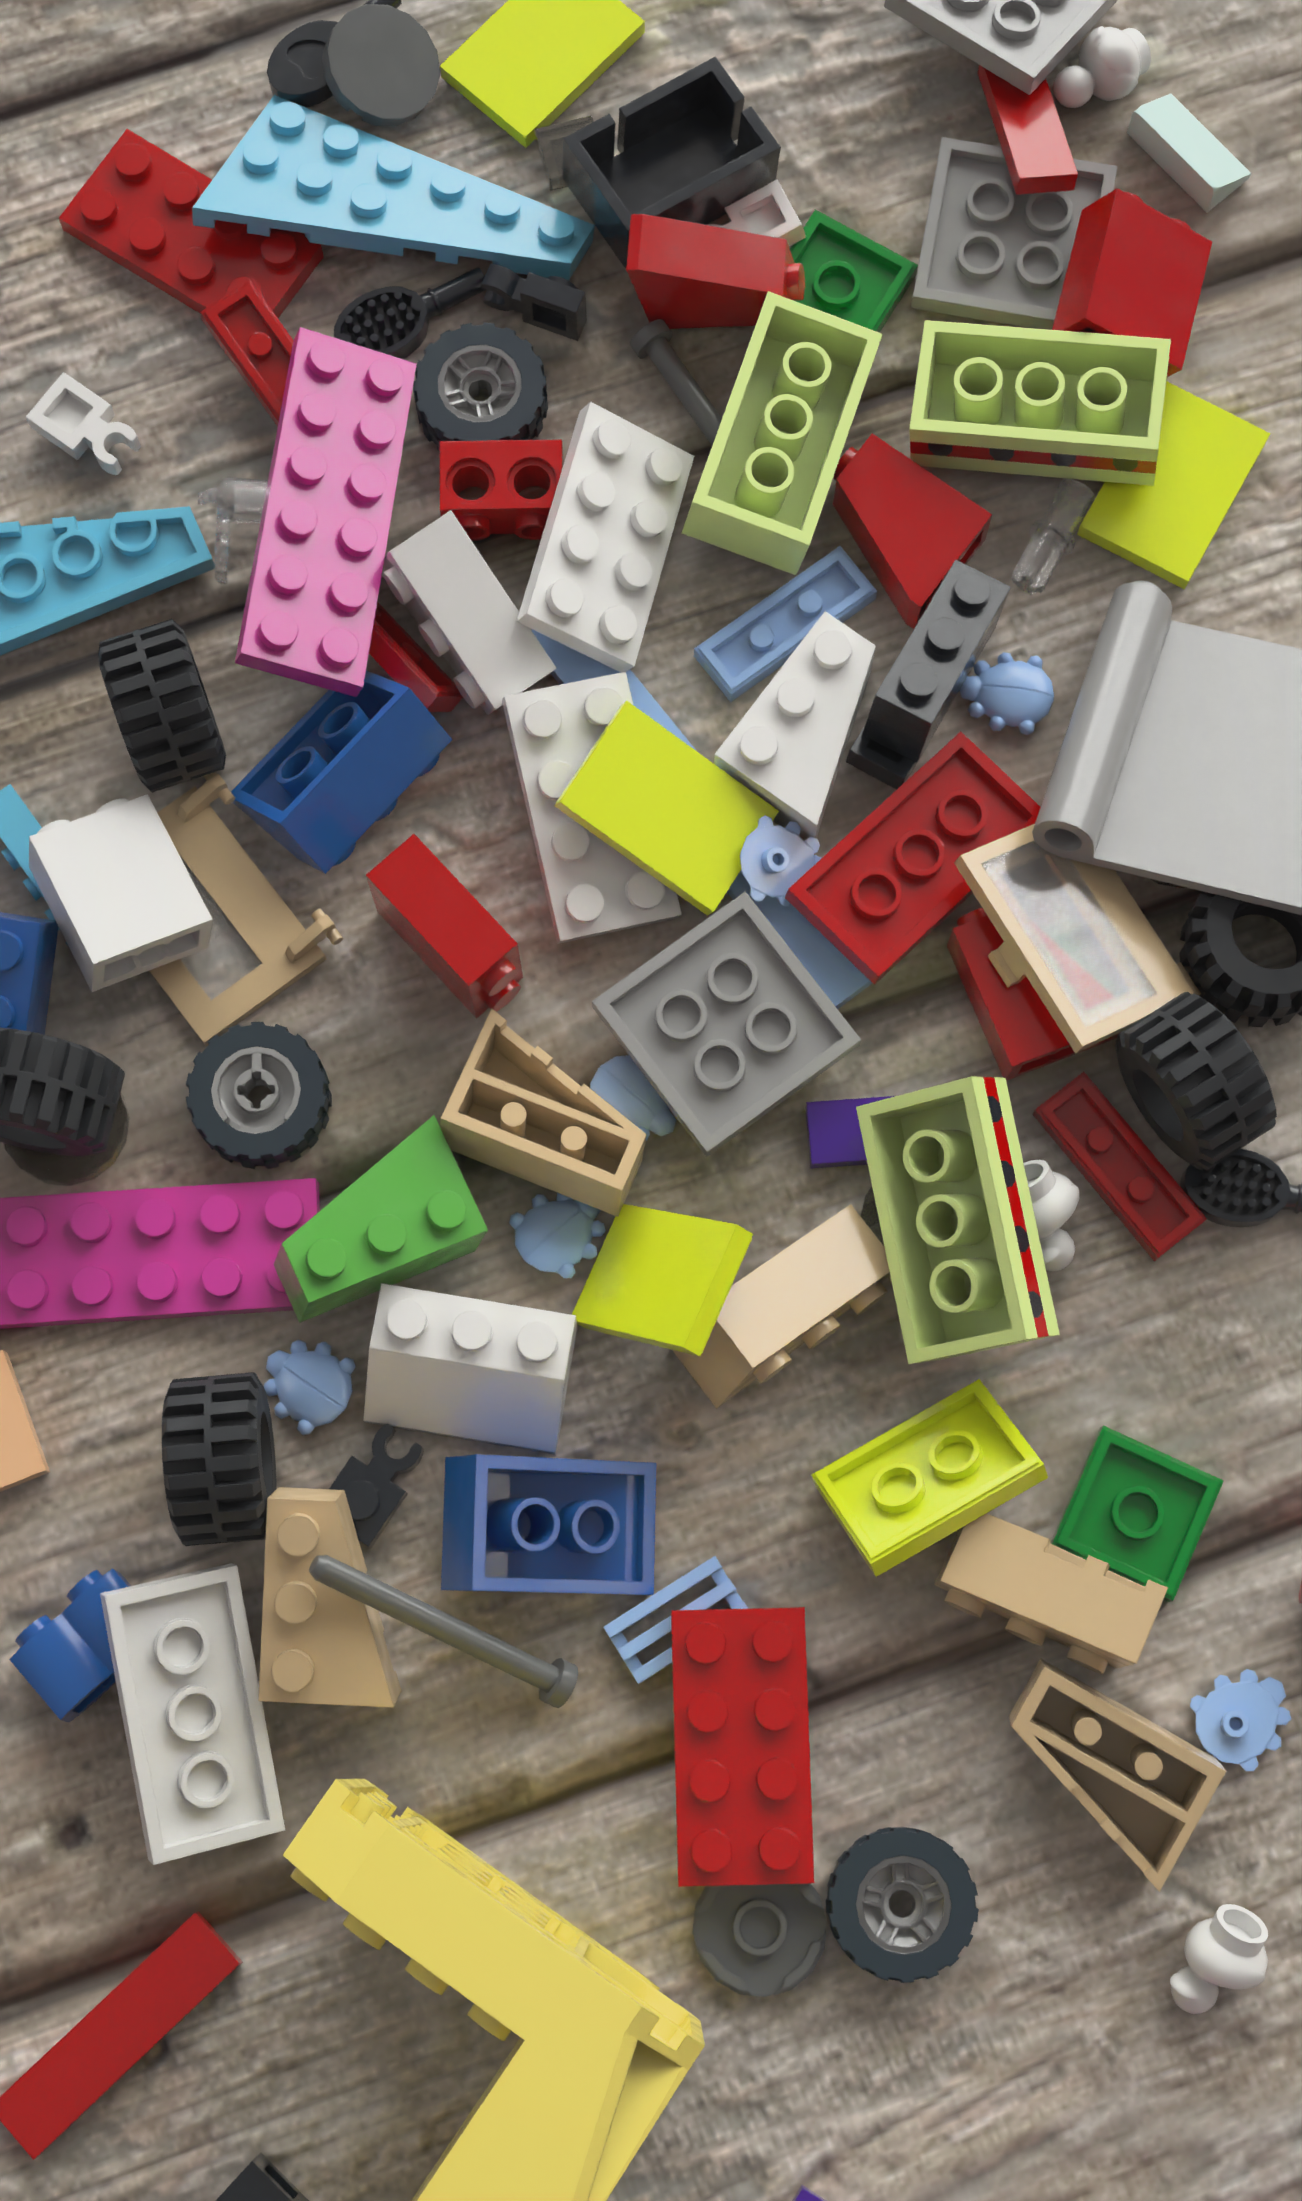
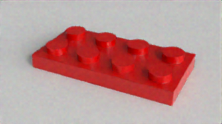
(142, 218)
(897, 867)
(742, 1747)

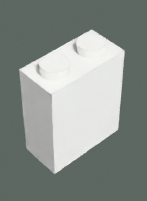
(119, 891)

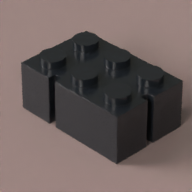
(672, 157)

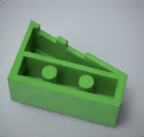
(383, 1228)

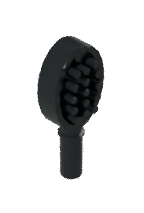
(297, 65)
(397, 318)
(1241, 1190)

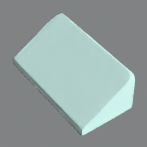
(1186, 151)

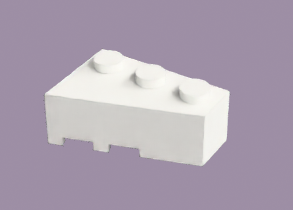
(465, 614)
(801, 724)

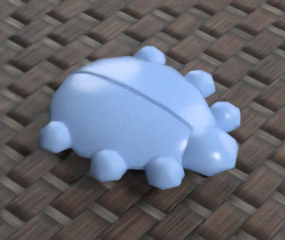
(1009, 692)
(776, 859)
(632, 1095)
(556, 1234)
(309, 1384)
(1240, 1718)

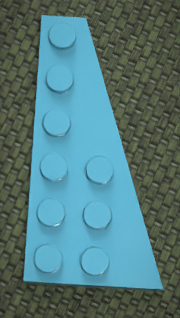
(378, 197)
(86, 568)

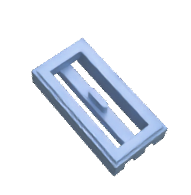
(628, 1650)

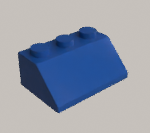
(341, 770)

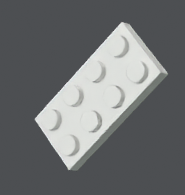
(606, 538)
(584, 879)
(192, 1712)

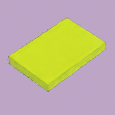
(539, 59)
(1197, 478)
(664, 807)
(662, 1278)
(929, 1477)

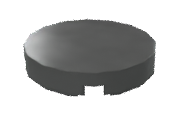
(381, 65)
(760, 1935)

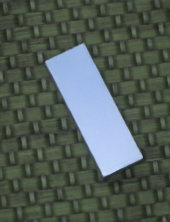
(774, 628)

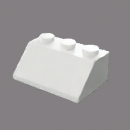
(469, 1368)

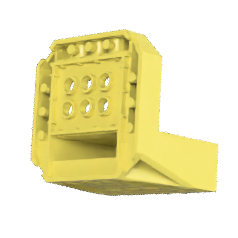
(594, 2033)

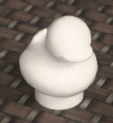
(1107, 67)
(1053, 1203)
(1220, 1953)

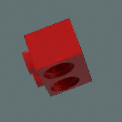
(503, 472)

